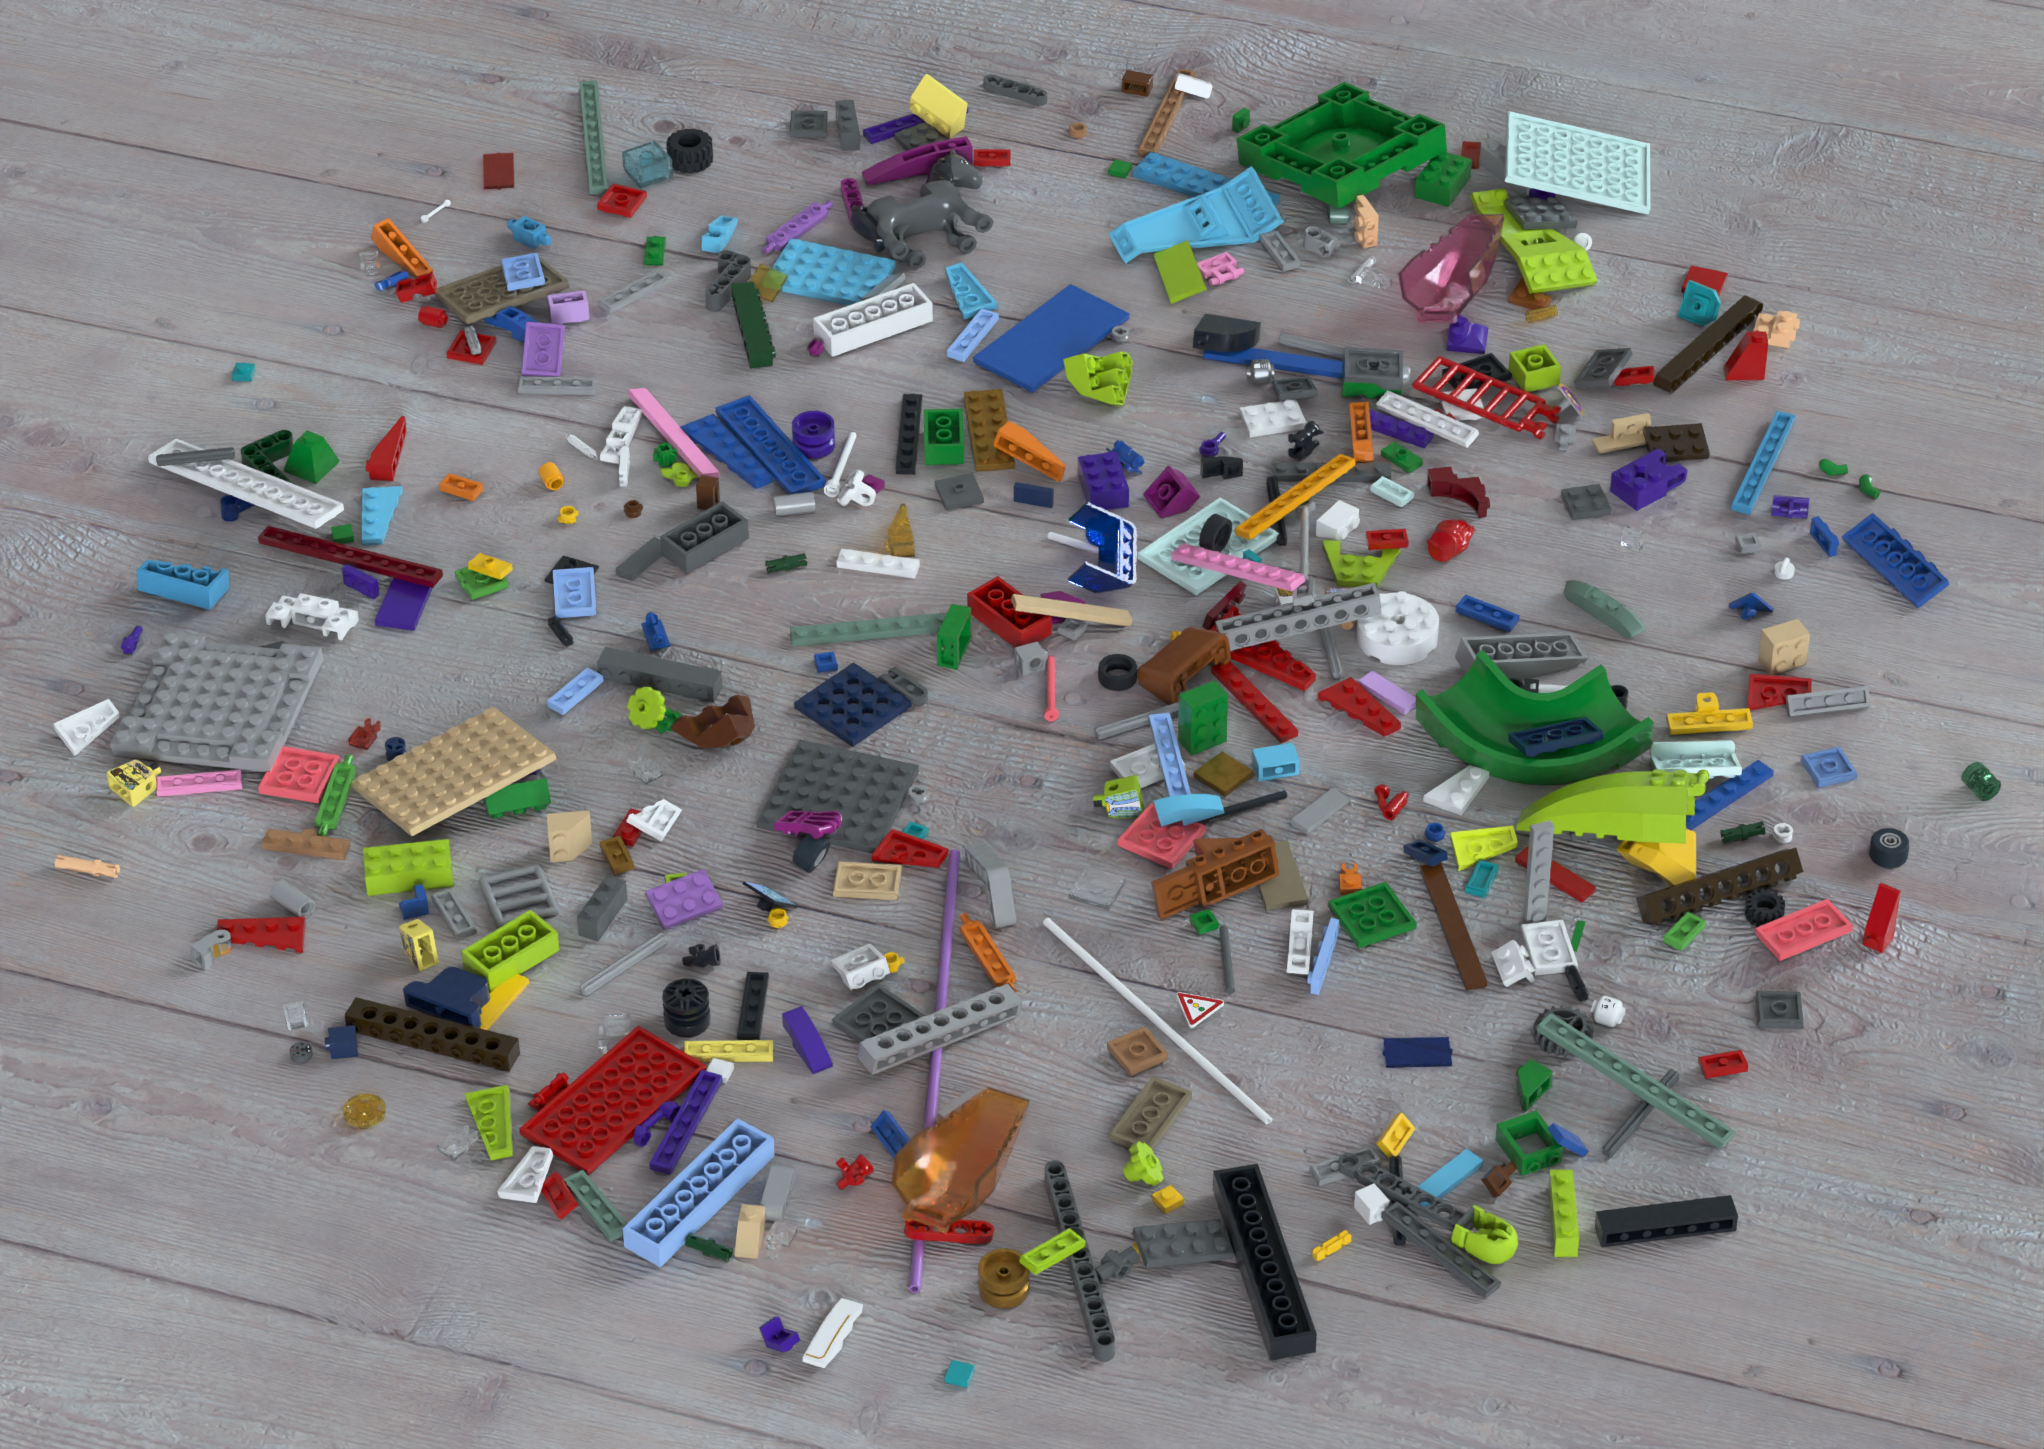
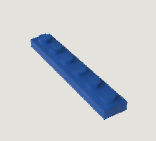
(1728, 793)

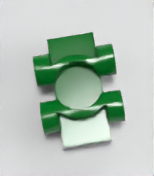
(667, 722)

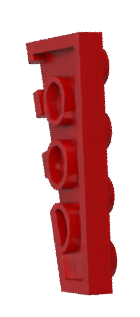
(277, 931)

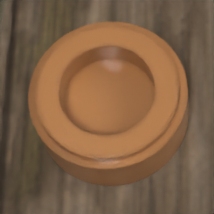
(1077, 130)

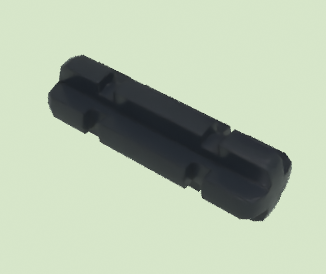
(560, 631)
(1576, 983)

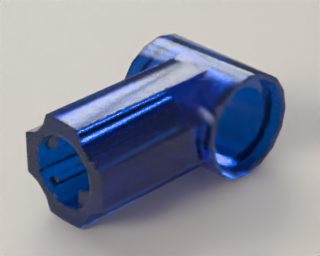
(232, 506)

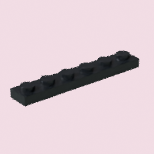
(909, 434)

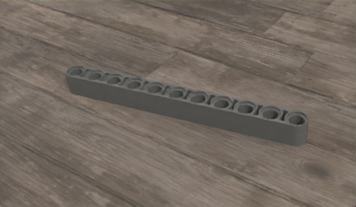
(1080, 1263)

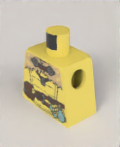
(133, 781)
(417, 937)

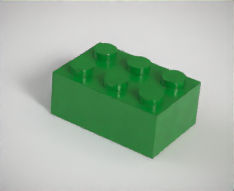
(1443, 178)
(943, 436)
(1202, 718)

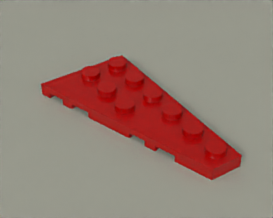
(1273, 661)

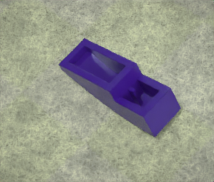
(806, 1040)

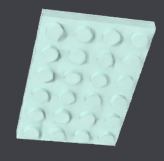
(1192, 577)

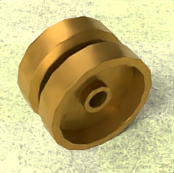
(1003, 1278)

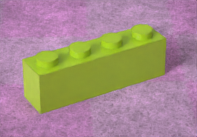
(1563, 1213)

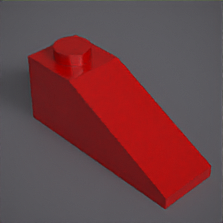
(1882, 918)

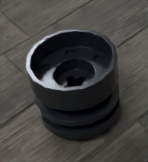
(686, 1007)

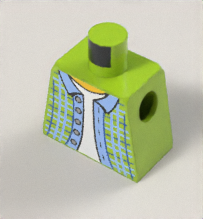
(1121, 798)

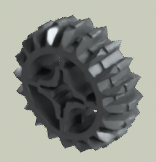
(1571, 1017)

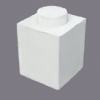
(1370, 1203)

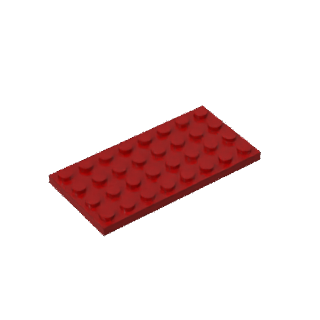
(611, 1099)

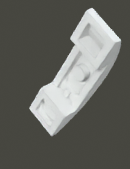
(1300, 941)

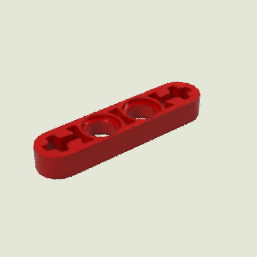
(976, 1237)

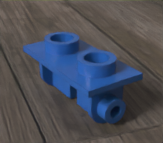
(1132, 461)
(655, 632)

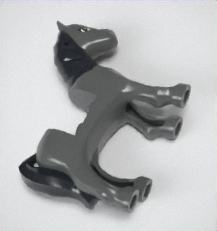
(937, 209)

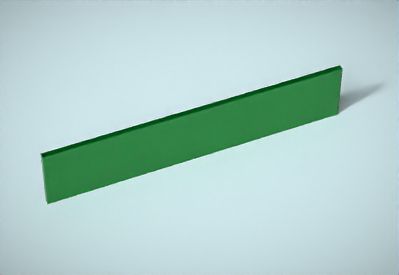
(1577, 934)

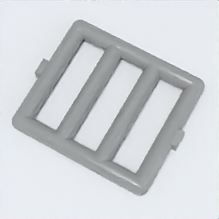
(510, 873)

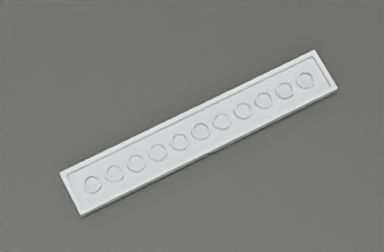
(254, 486)

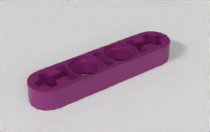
(853, 192)

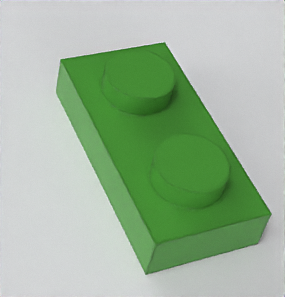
(1684, 931)

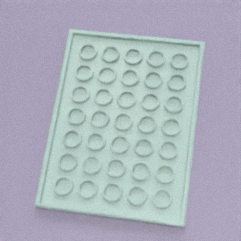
(1577, 162)

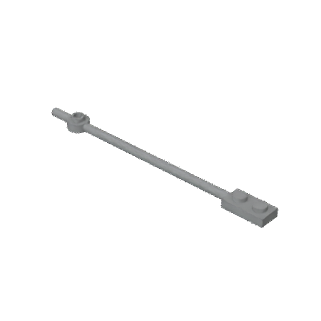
(1305, 592)

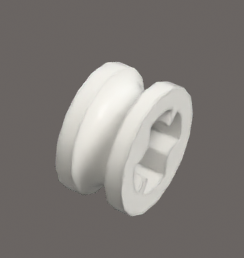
(1782, 833)

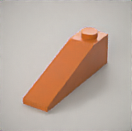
(398, 248)
(1361, 432)
(1026, 448)

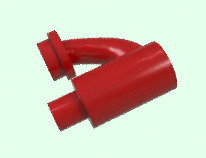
(1395, 806)

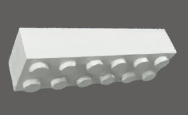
(873, 319)

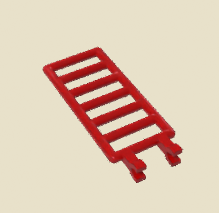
(1525, 423)

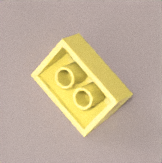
(938, 107)

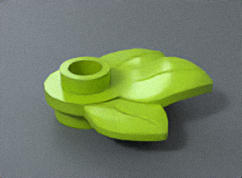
(680, 474)

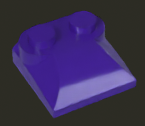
(1467, 336)

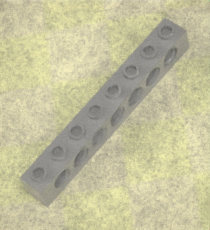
(1293, 620)
(939, 1029)

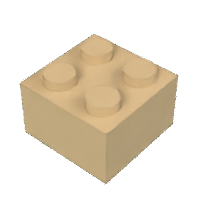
(1784, 647)

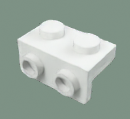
(1512, 963)

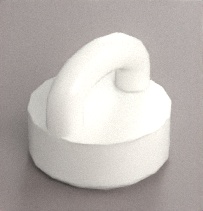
(1583, 240)
(1784, 569)

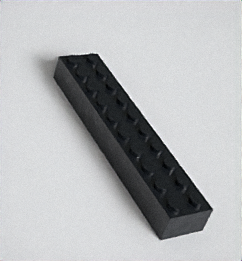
(1264, 1262)

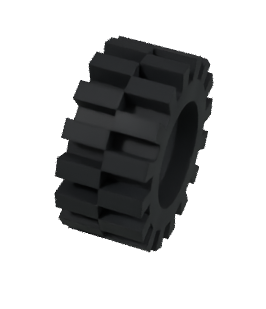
(1764, 899)

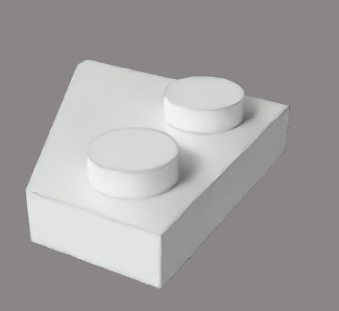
(656, 819)

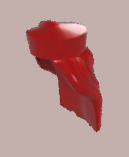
(1450, 539)

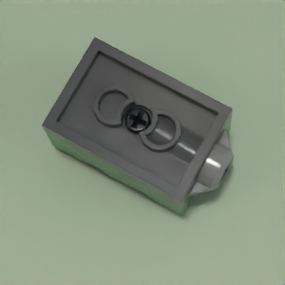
(1373, 372)

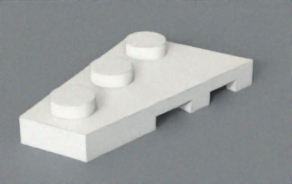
(86, 725)
(1458, 790)
(528, 1176)

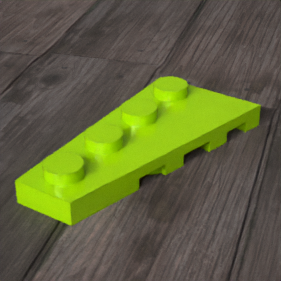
(493, 1118)

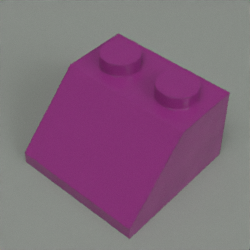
(1171, 493)

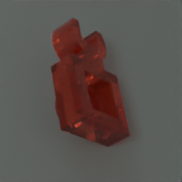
(364, 736)

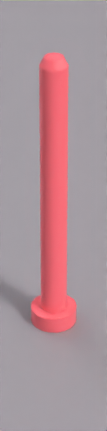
(1051, 713)

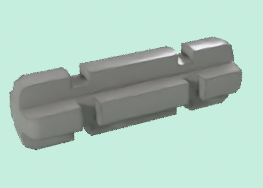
(472, 340)

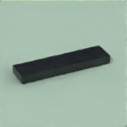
(753, 1006)

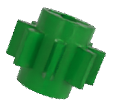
(665, 455)

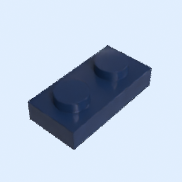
(1425, 852)

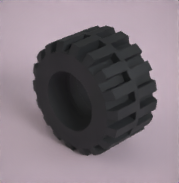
(690, 150)

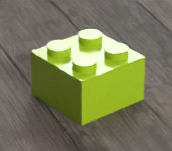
(1534, 368)

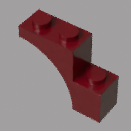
(1469, 490)

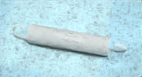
(1368, 263)
(581, 446)

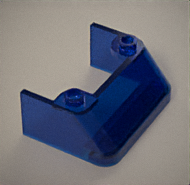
(1116, 550)

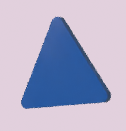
(1750, 604)

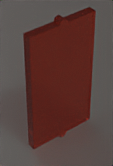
(498, 170)

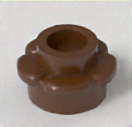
(633, 509)

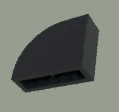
(1225, 334)

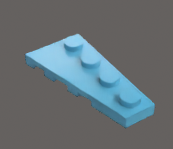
(968, 291)

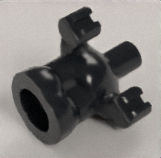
(702, 957)

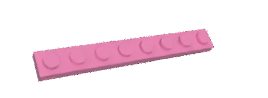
(1238, 567)

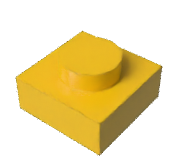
(1167, 1199)

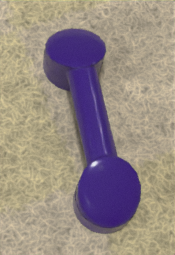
(667, 1110)

